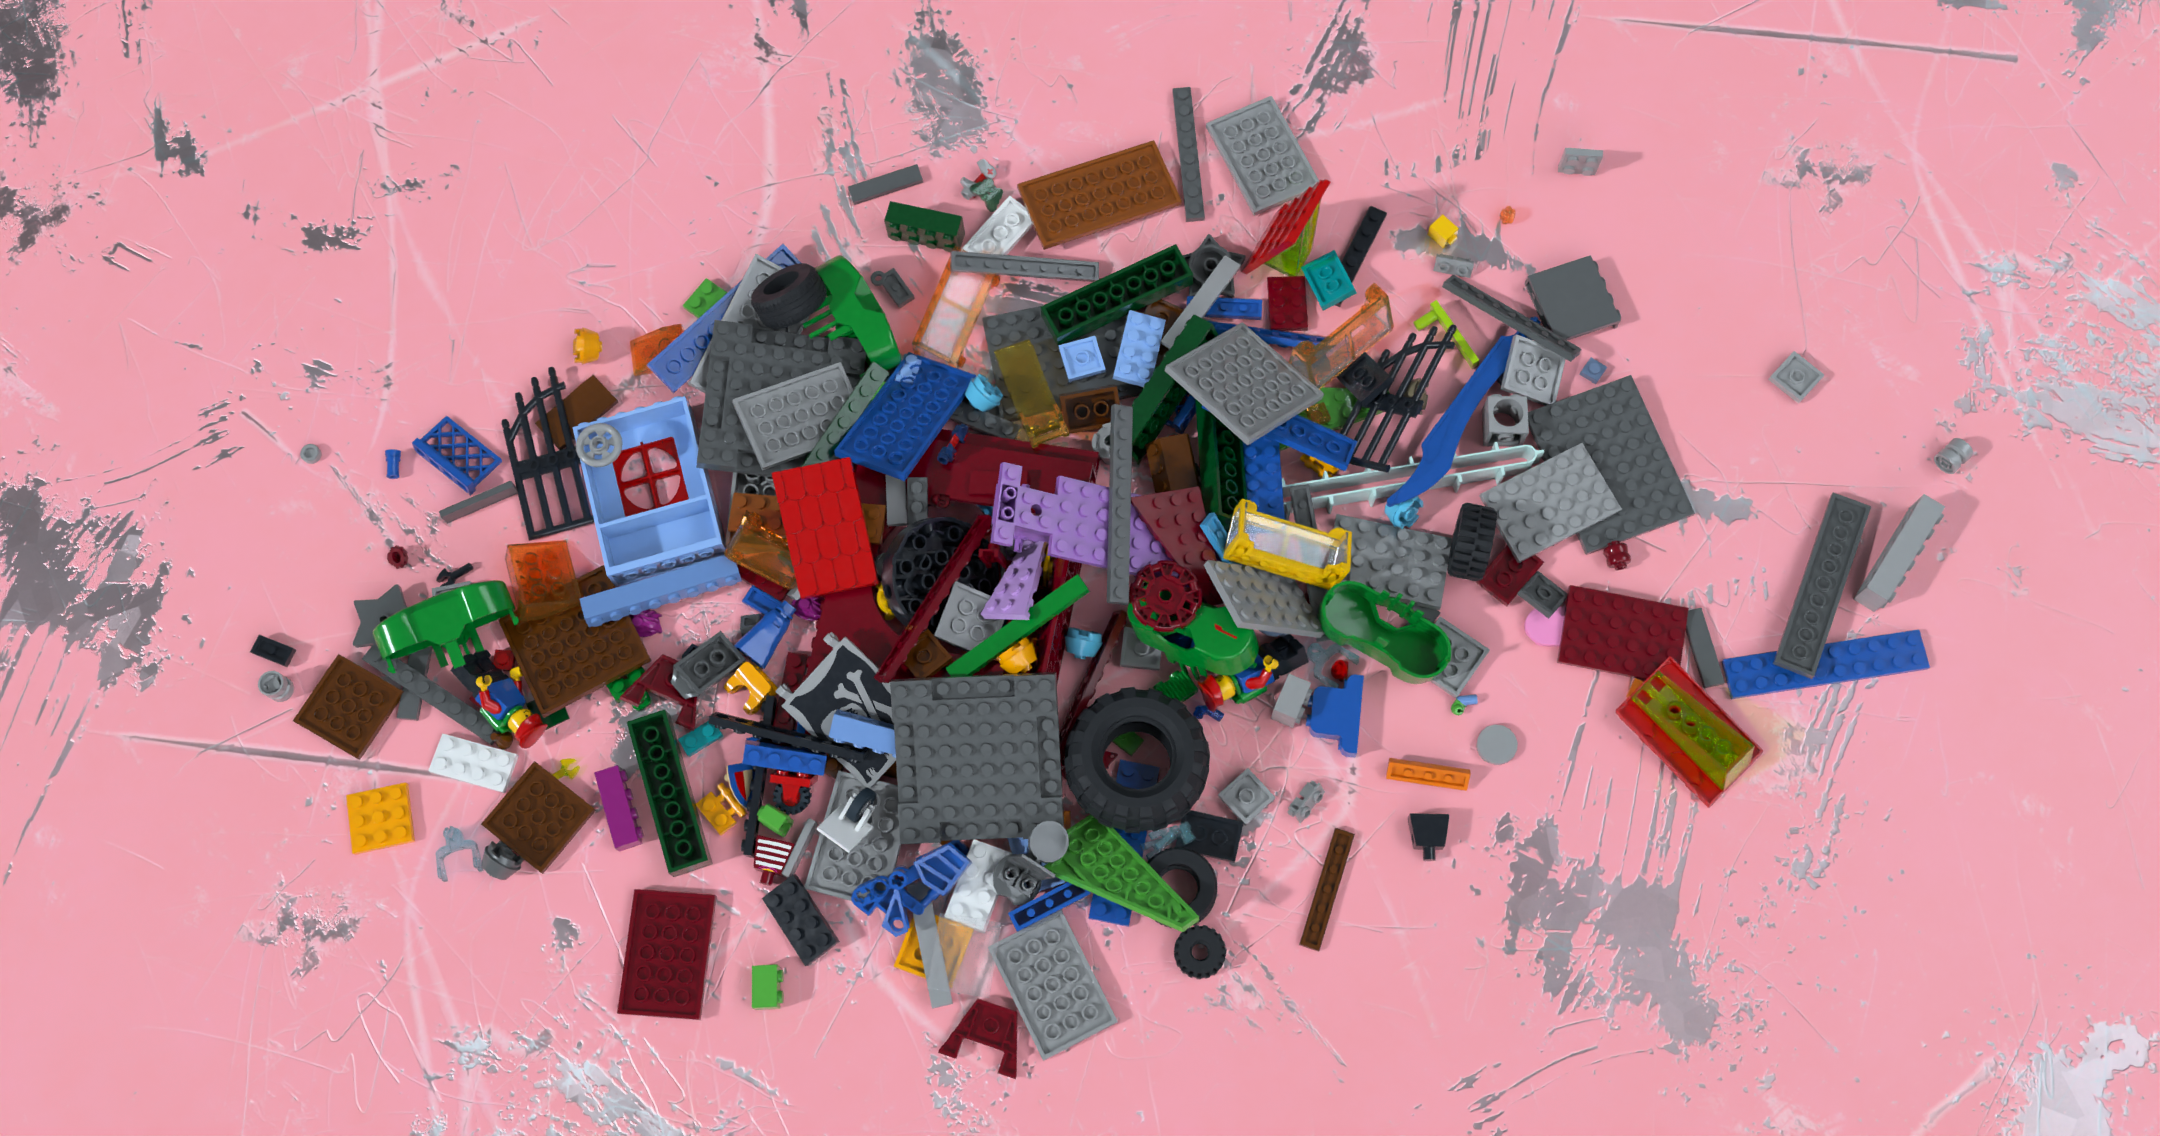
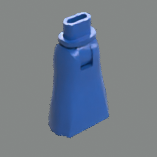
(766, 635)

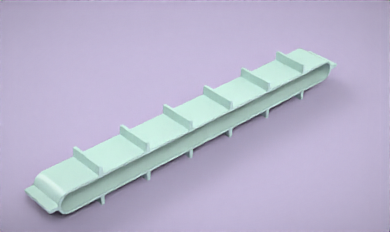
(1495, 454)

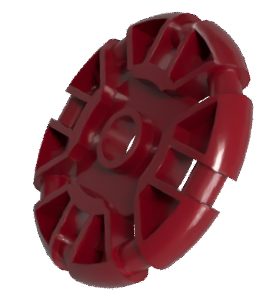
(1161, 607)

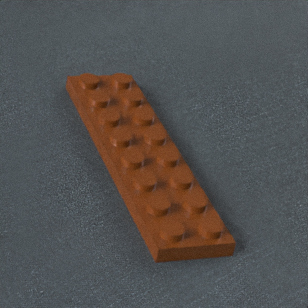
(769, 510)

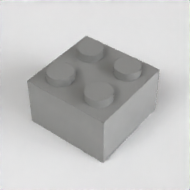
(1290, 701)

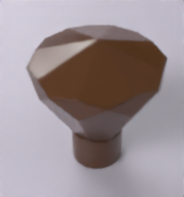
(502, 740)

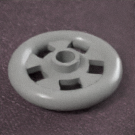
(607, 458)

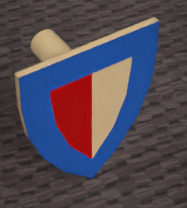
(739, 780)

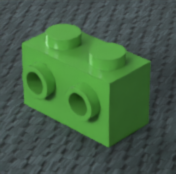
(766, 987)

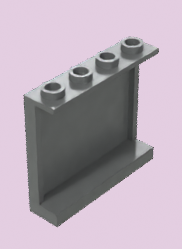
(1572, 299)

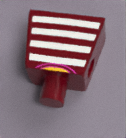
(771, 857)

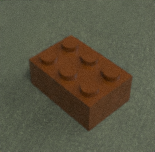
(1088, 408)

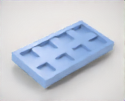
(1139, 348)

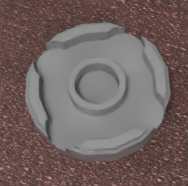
(1496, 744)

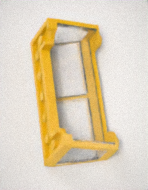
(1288, 547)

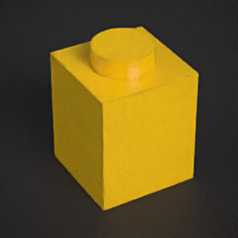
(1443, 231)

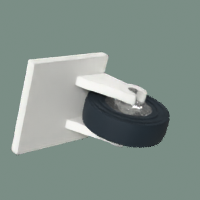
(848, 823)

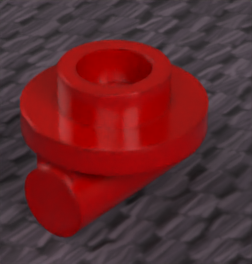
(1340, 670)

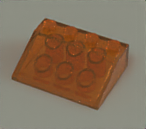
(542, 579)

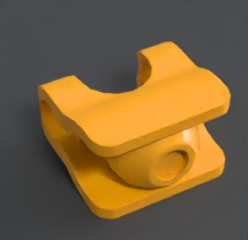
(757, 683)

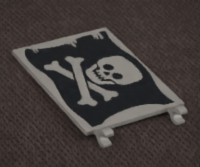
(846, 684)

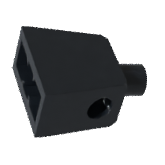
(1428, 833)

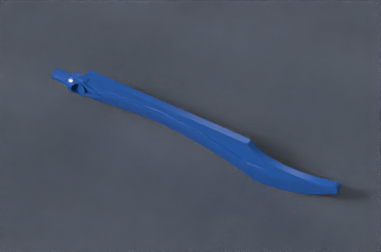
(1443, 439)

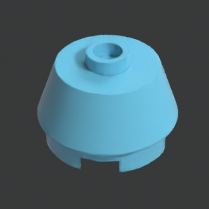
(983, 394)
(1404, 513)
(1082, 642)

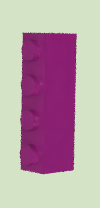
(618, 808)

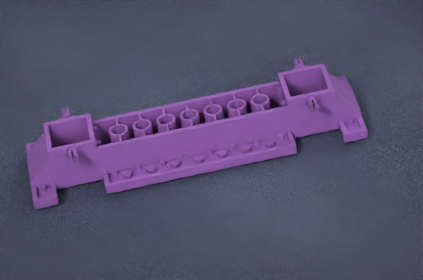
(1070, 521)

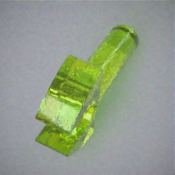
(564, 772)

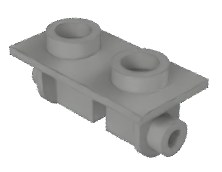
(1448, 265)
(1312, 794)

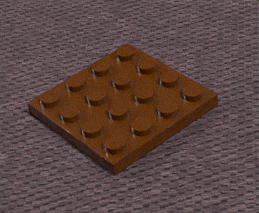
(349, 706)
(538, 817)

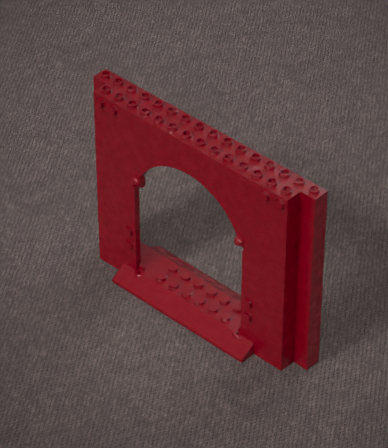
(855, 611)

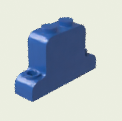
(1337, 714)

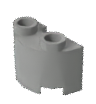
(1101, 443)

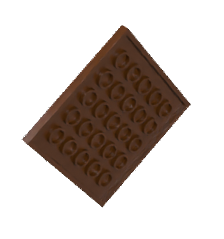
(569, 659)

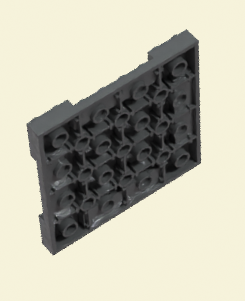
(752, 360)
(976, 756)

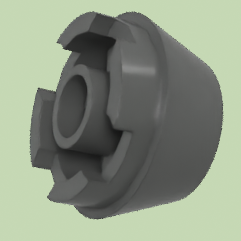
(500, 861)

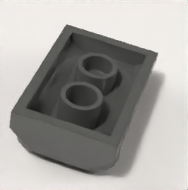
(706, 666)

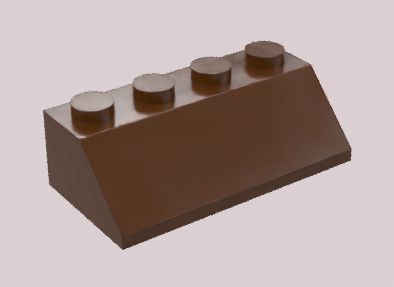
(1172, 463)

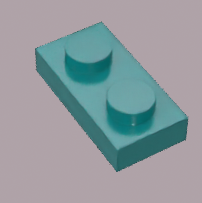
(700, 738)

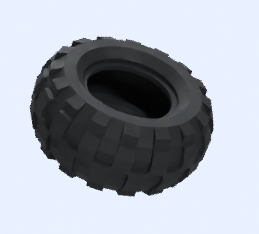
(1137, 712)

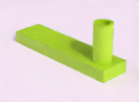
(1437, 313)

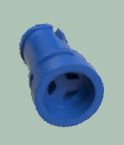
(393, 459)

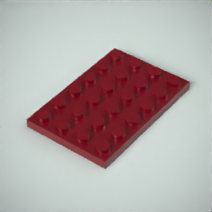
(1620, 633)
(667, 954)

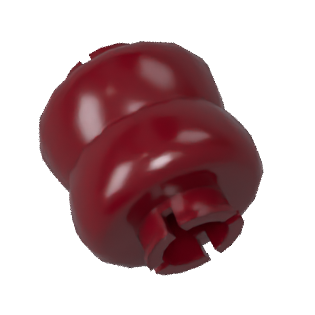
(1617, 555)

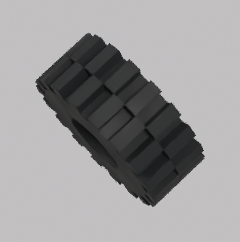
(1193, 966)

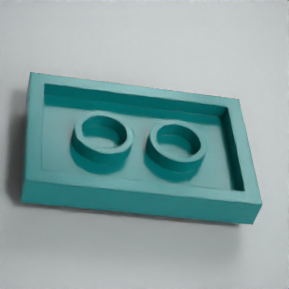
(1328, 280)

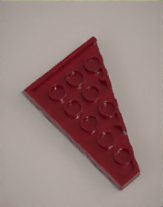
(1175, 521)

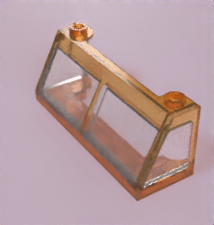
(952, 315)
(1347, 342)

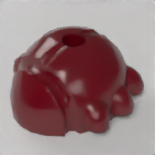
(397, 557)

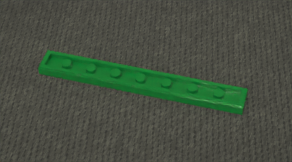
(1019, 629)

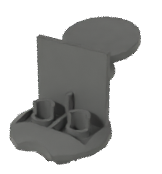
(1046, 844)

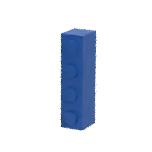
(784, 758)
(1046, 905)

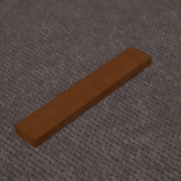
(1326, 889)

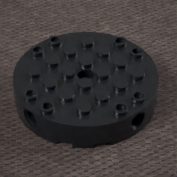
(918, 559)

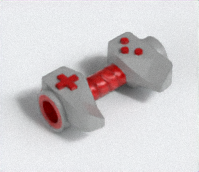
(987, 171)

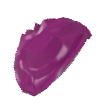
(808, 608)
(647, 623)

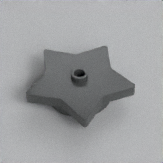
(1205, 260)
(374, 612)

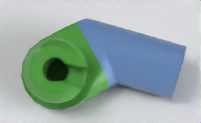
(1461, 703)

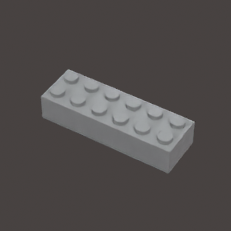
(1899, 553)

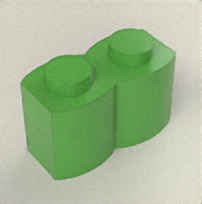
(775, 819)

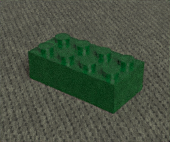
(924, 226)

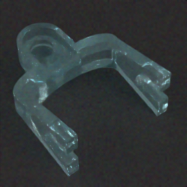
(1322, 656)
(1169, 835)
(454, 844)

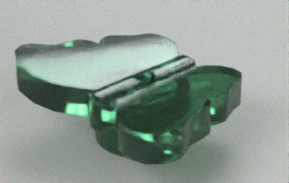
(982, 188)

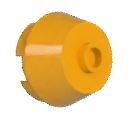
(586, 346)
(1018, 657)

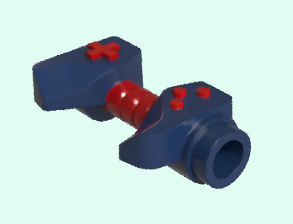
(948, 453)

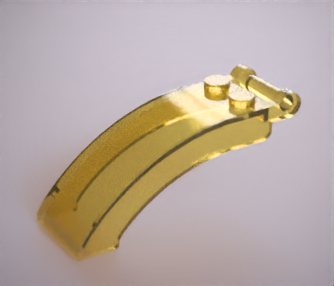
(1030, 393)

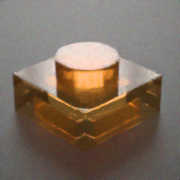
(1318, 413)

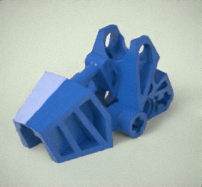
(937, 870)

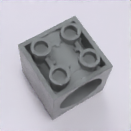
(1506, 436)

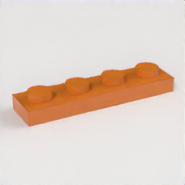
(1428, 774)

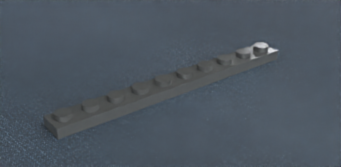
(1119, 505)

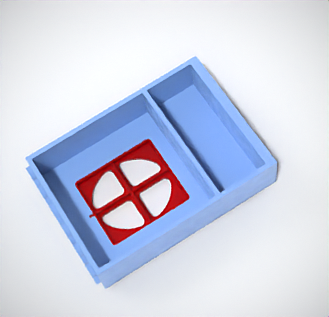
(668, 536)

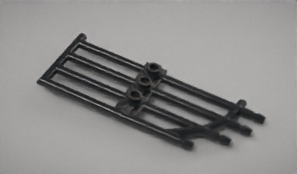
(1397, 403)
(546, 463)

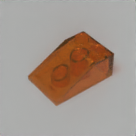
(650, 345)

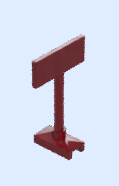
(985, 484)

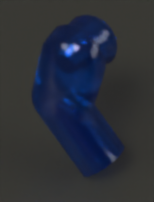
(1202, 710)

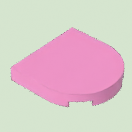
(1544, 630)

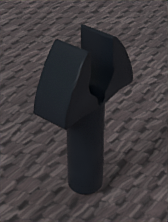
(452, 576)

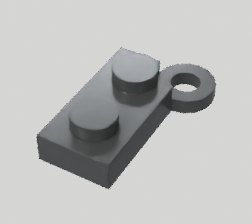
(894, 286)

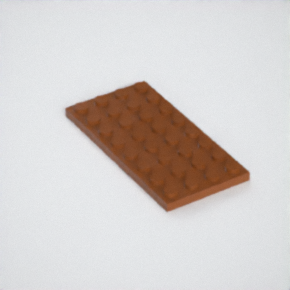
(1099, 194)

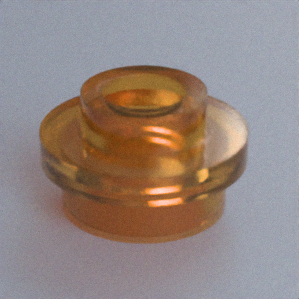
(1507, 215)

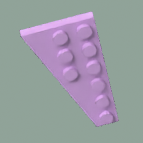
(1015, 590)

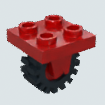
(793, 790)

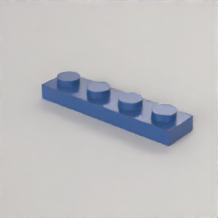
(1234, 308)

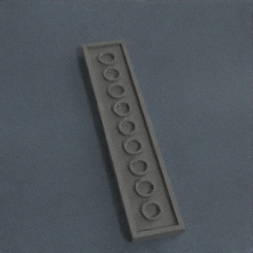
(1822, 585)

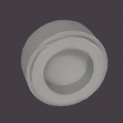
(310, 453)

